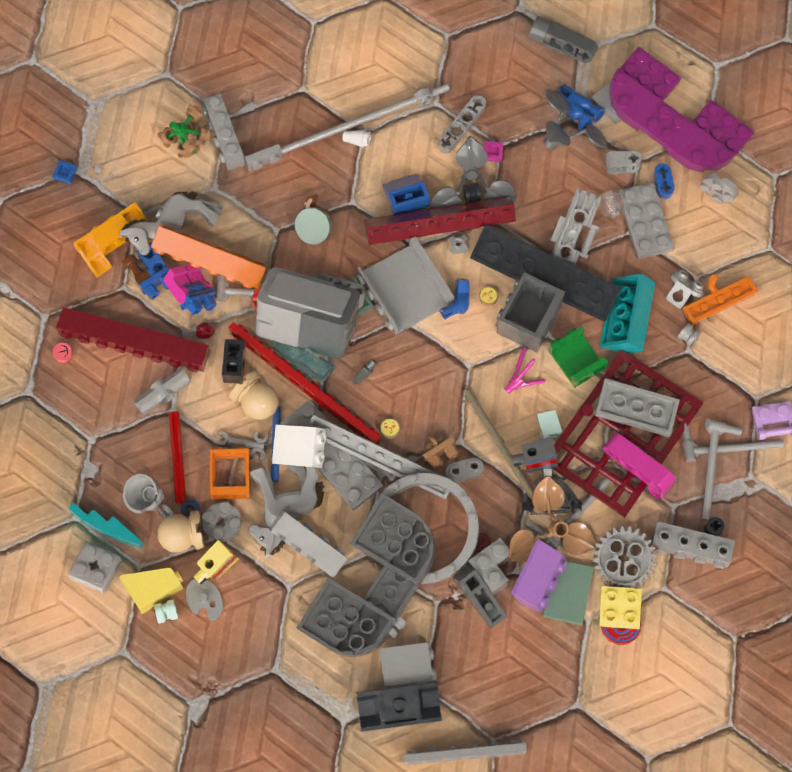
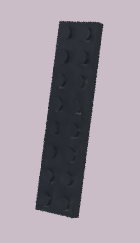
(515, 257)

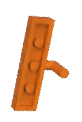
(719, 299)

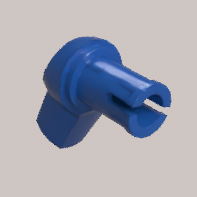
(461, 300)

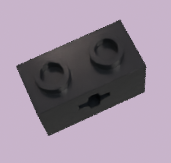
(233, 361)

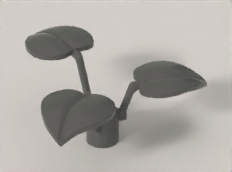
(557, 136)
(470, 158)

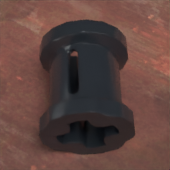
(719, 525)

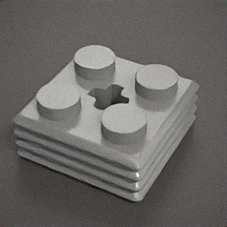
(99, 578)

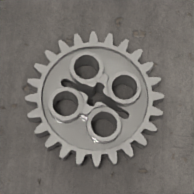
(642, 561)

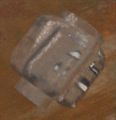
(611, 204)

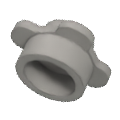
(458, 249)

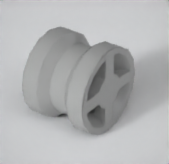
(689, 335)

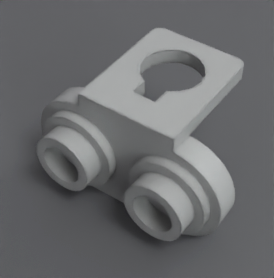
(688, 286)

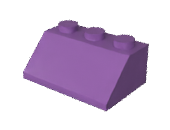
(539, 576)

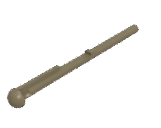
(522, 475)

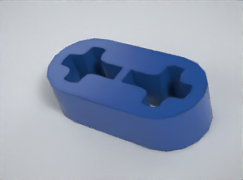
(659, 181)

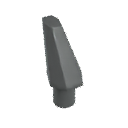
(365, 371)

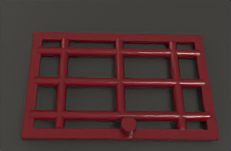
(598, 467)

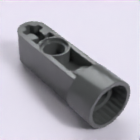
(563, 40)

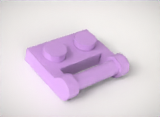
(771, 415)

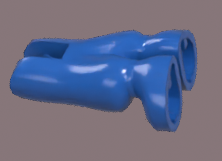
(579, 106)

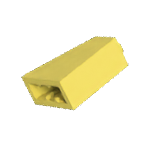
(152, 586)

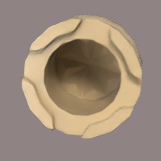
(256, 398)
(180, 532)

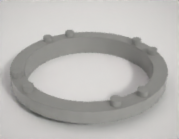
(473, 532)

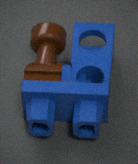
(152, 275)

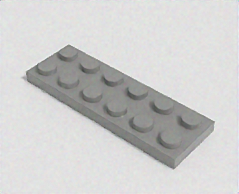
(341, 469)

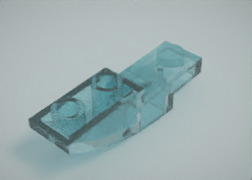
(305, 361)

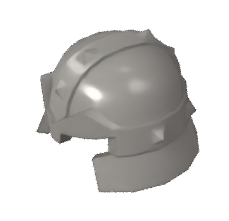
(142, 493)

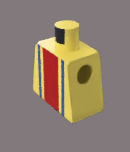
(221, 557)

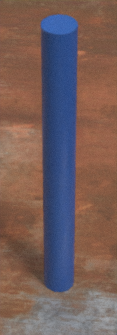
(275, 467)

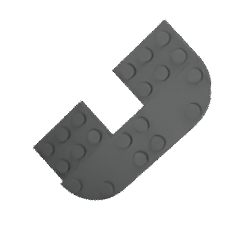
(361, 625)

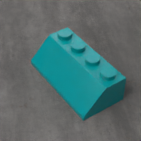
(630, 315)

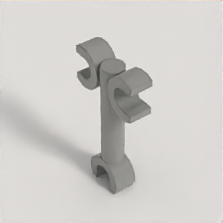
(257, 446)

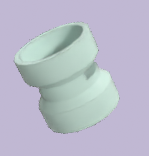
(166, 611)

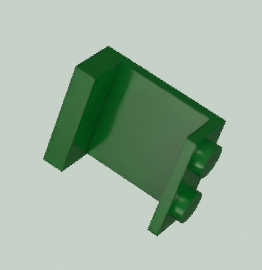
(576, 357)

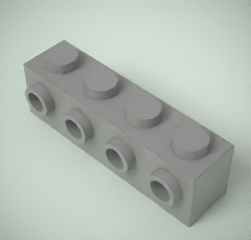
(224, 132)
(693, 545)

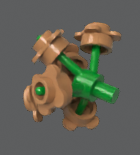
(186, 128)

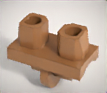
(432, 456)

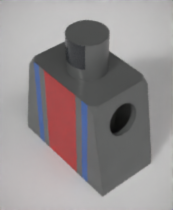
(537, 455)

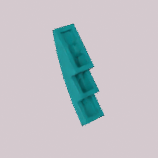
(111, 529)

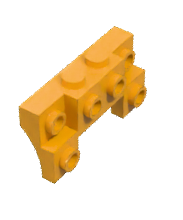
(105, 239)

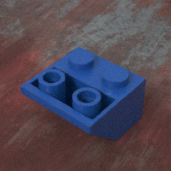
(406, 194)

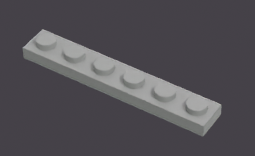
(473, 751)

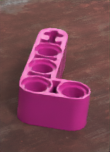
(641, 465)

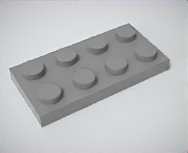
(645, 221)
(637, 407)

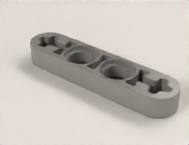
(460, 123)

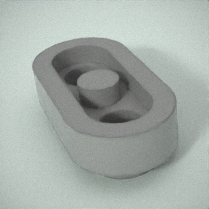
(465, 471)

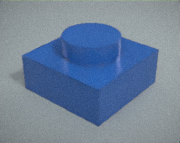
(65, 172)

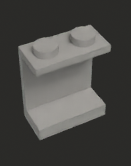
(407, 664)

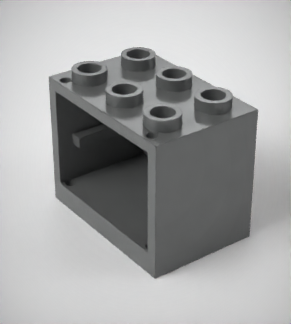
(529, 312)

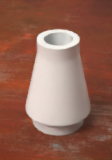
(358, 137)

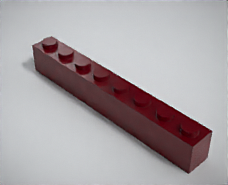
(439, 220)
(133, 339)

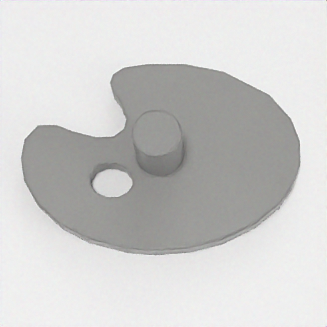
(200, 596)

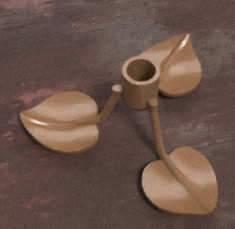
(576, 536)

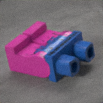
(190, 288)

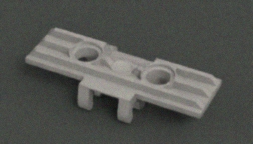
(568, 229)

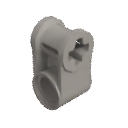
(621, 162)

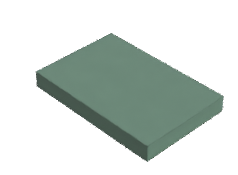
(571, 595)

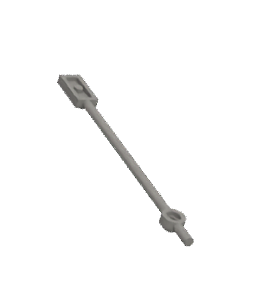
(274, 153)

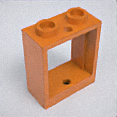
(229, 492)

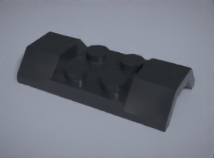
(398, 706)

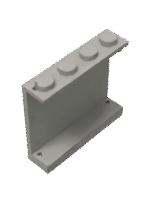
(405, 287)

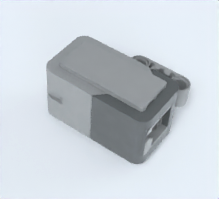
(308, 311)

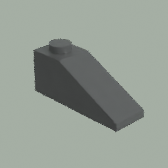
(479, 596)

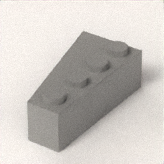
(307, 543)

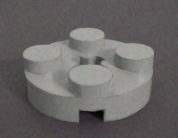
(719, 189)
(224, 511)

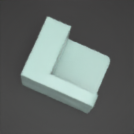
(549, 424)

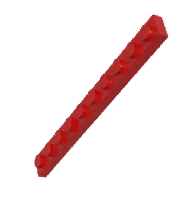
(298, 379)

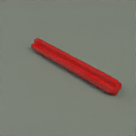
(177, 457)

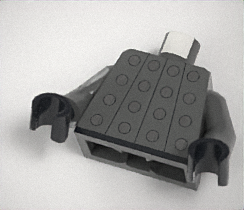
(569, 502)

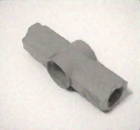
(162, 391)

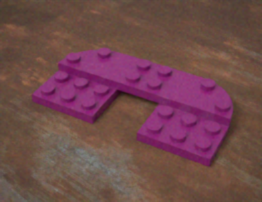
(700, 145)

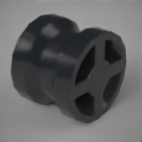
(472, 192)

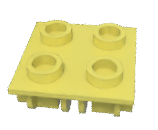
(620, 607)

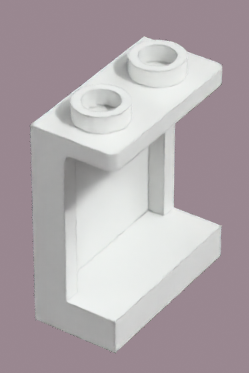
(299, 446)

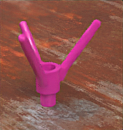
(516, 380)

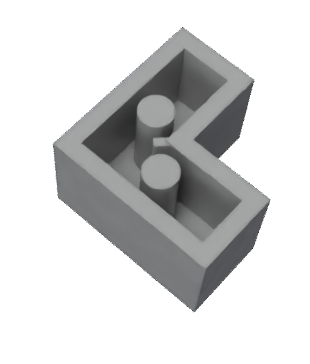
(488, 564)

